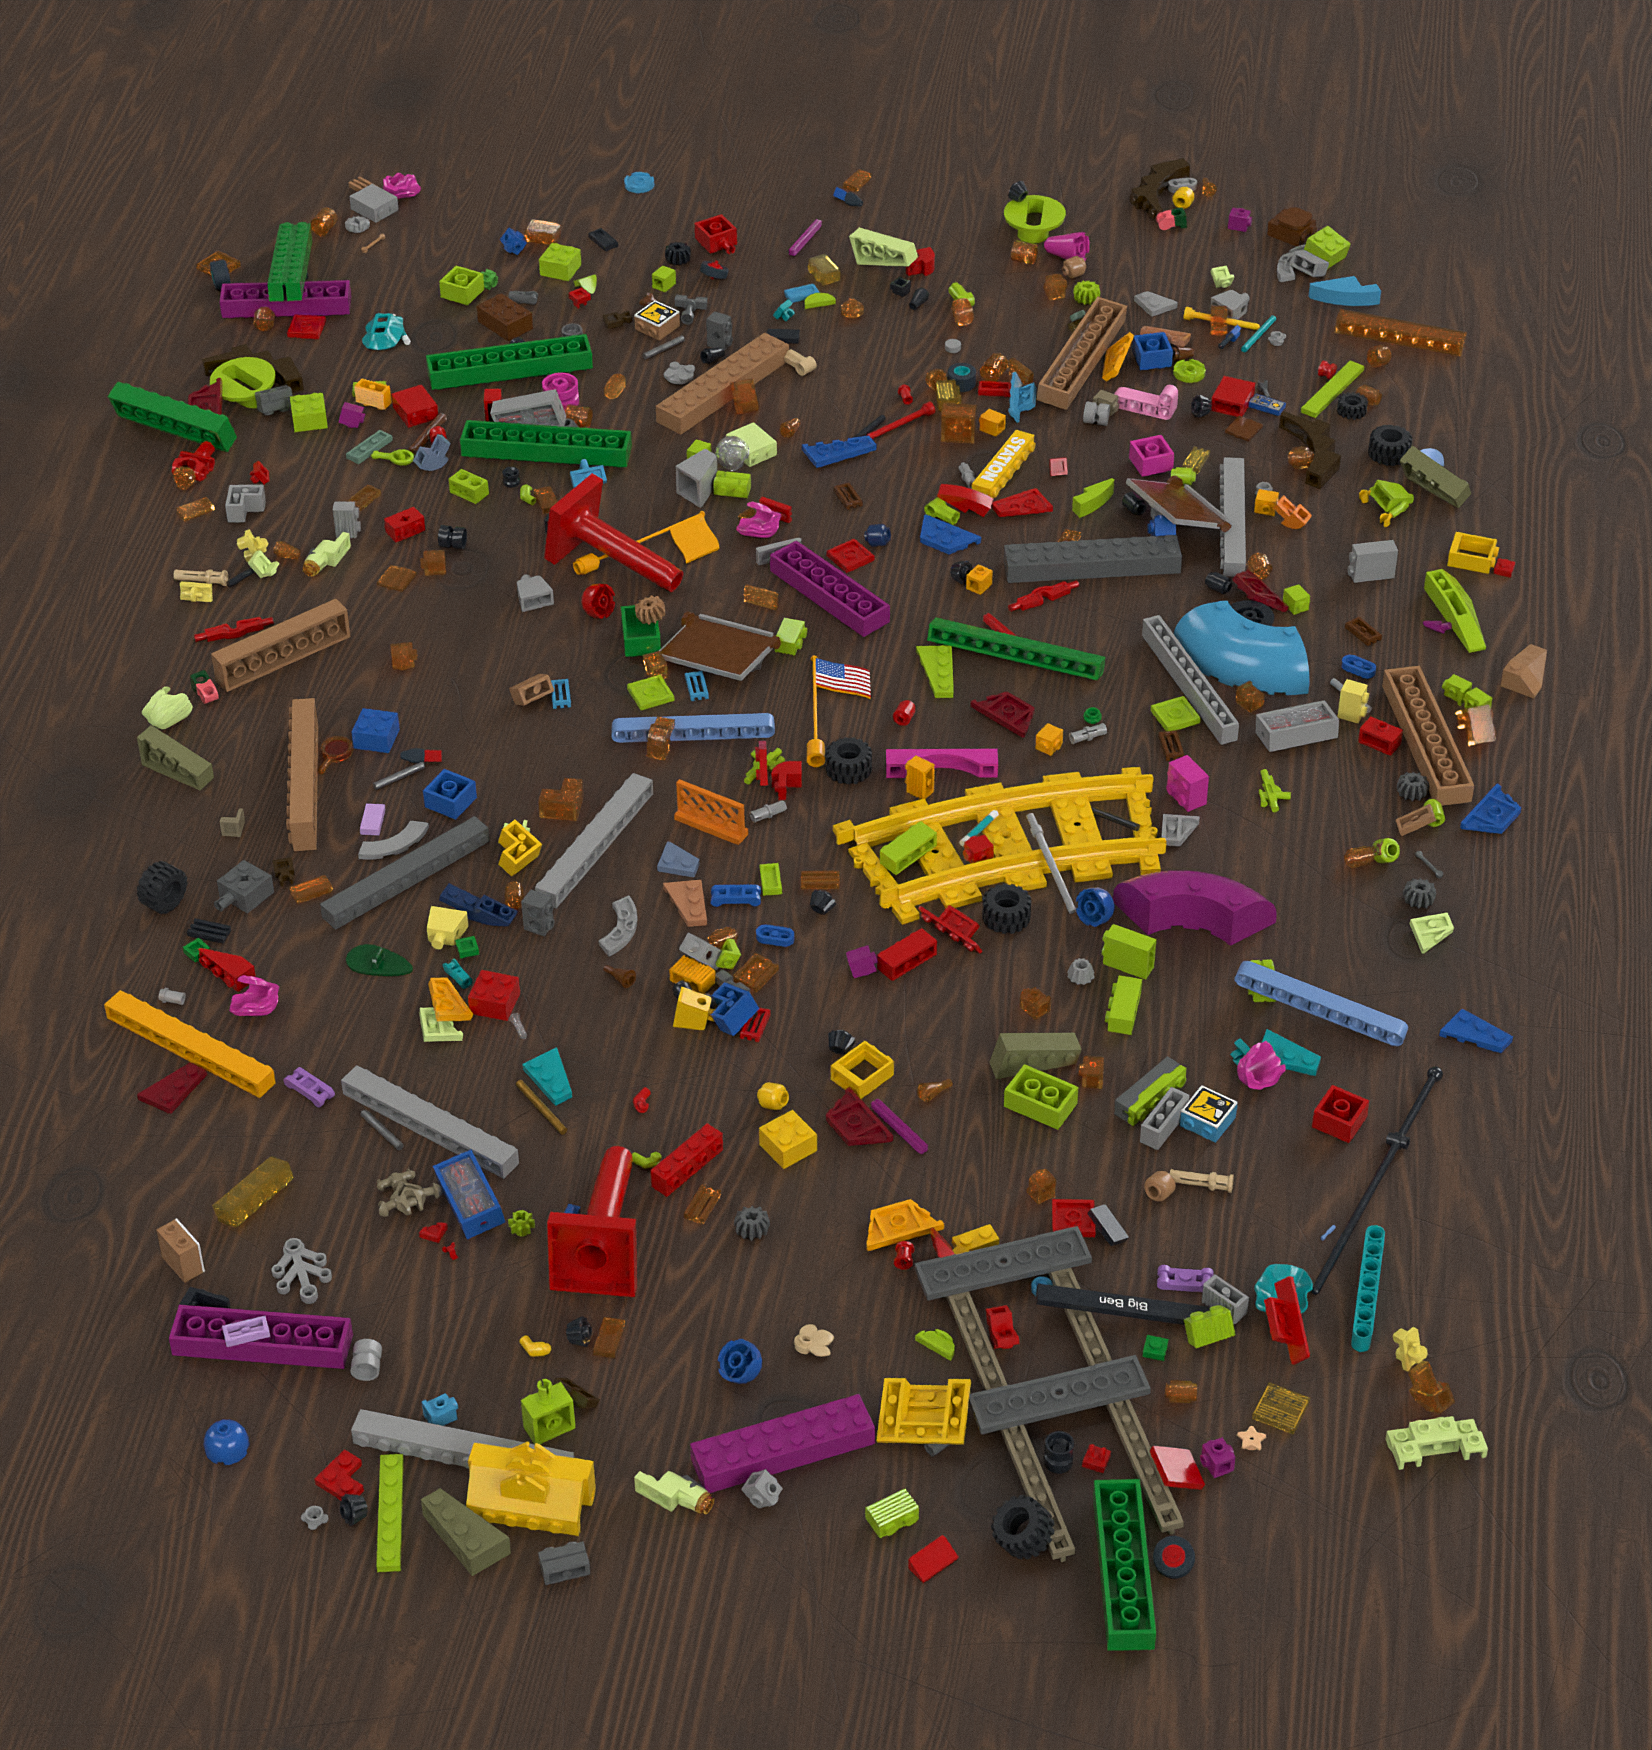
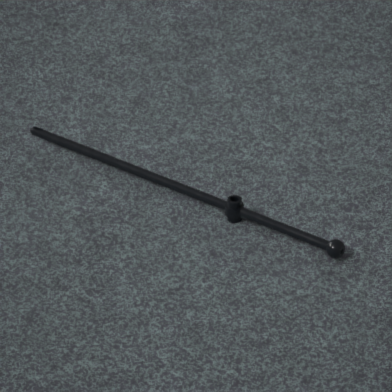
(1397, 1141)

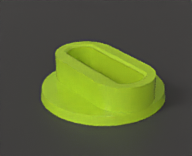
(1017, 215)
(250, 370)

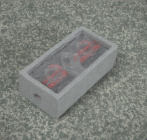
(534, 409)
(1297, 726)

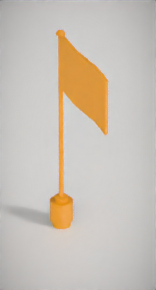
(690, 536)

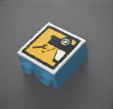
(1208, 1113)

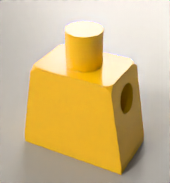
(692, 1010)

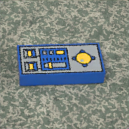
(1267, 404)

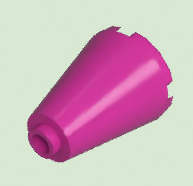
(1068, 245)

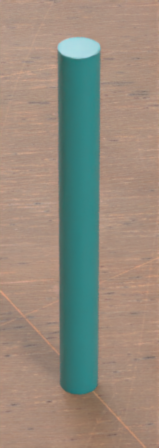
(1258, 333)

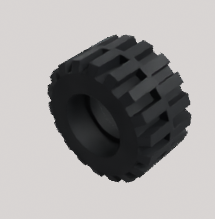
(1389, 444)
(848, 760)
(162, 887)
(1006, 908)
(1035, 1535)

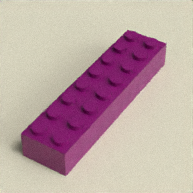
(317, 299)
(830, 588)
(292, 1339)
(783, 1443)

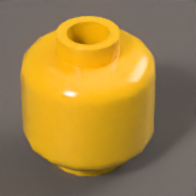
(1183, 197)
(772, 1096)

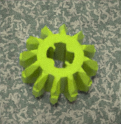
(1086, 292)

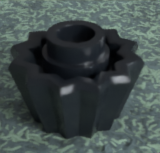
(1018, 191)
(1200, 406)
(960, 570)
(821, 902)
(840, 1041)
(579, 1332)
(353, 1508)

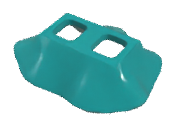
(386, 339)
(1273, 1273)

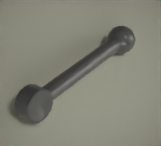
(1439, 874)

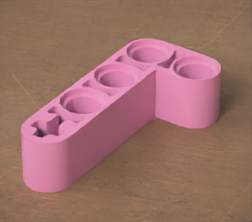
(1147, 403)

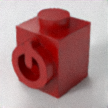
(978, 849)

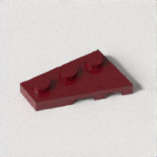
(174, 1088)

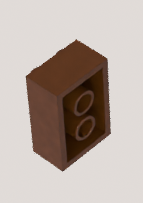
(504, 317)

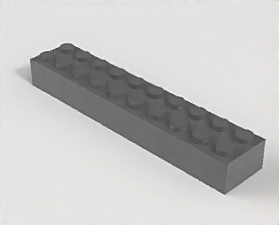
(1092, 558)

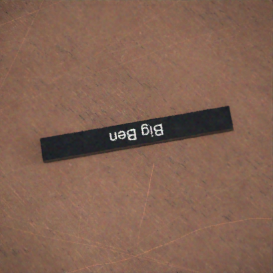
(1115, 1304)

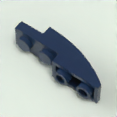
(482, 910)

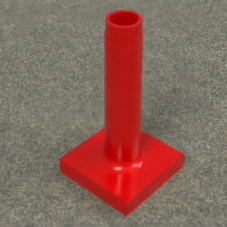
(577, 520)
(597, 1249)

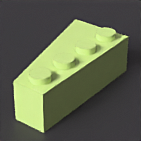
(880, 249)

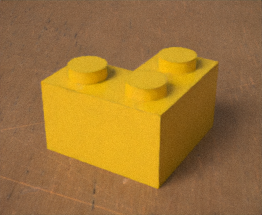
(519, 847)

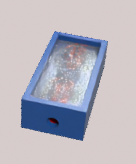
(469, 1194)

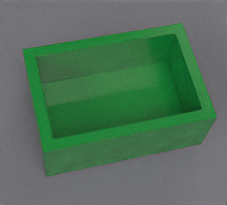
(638, 637)

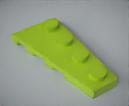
(938, 668)

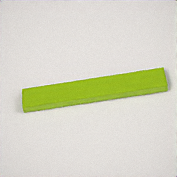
(1332, 389)

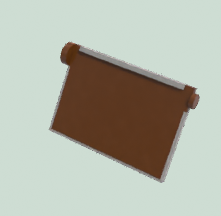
(1180, 503)
(718, 646)

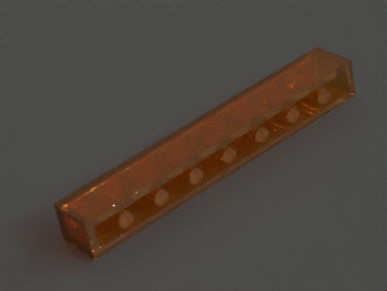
(1401, 332)

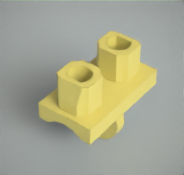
(253, 544)
(196, 591)
(1409, 1348)

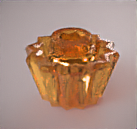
(934, 375)
(184, 477)

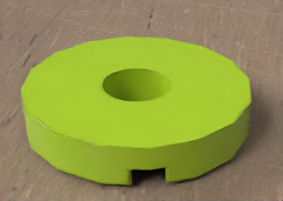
(1189, 371)

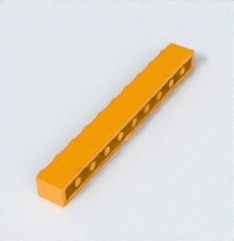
(190, 1043)

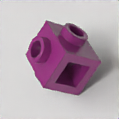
(1218, 1457)

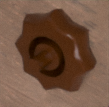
(649, 298)

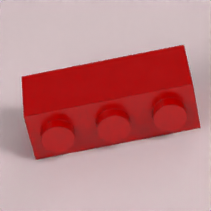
(906, 954)

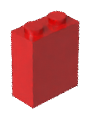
(1232, 396)
(414, 405)

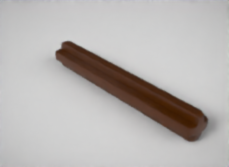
(424, 436)

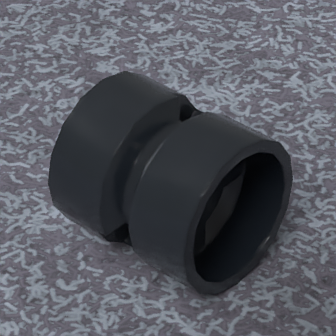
(452, 537)
(1059, 1452)

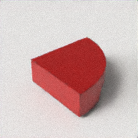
(434, 1233)

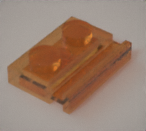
(756, 972)

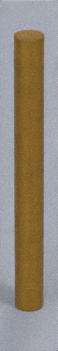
(541, 1107)

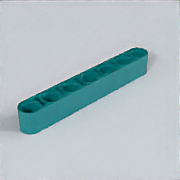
(1368, 1288)

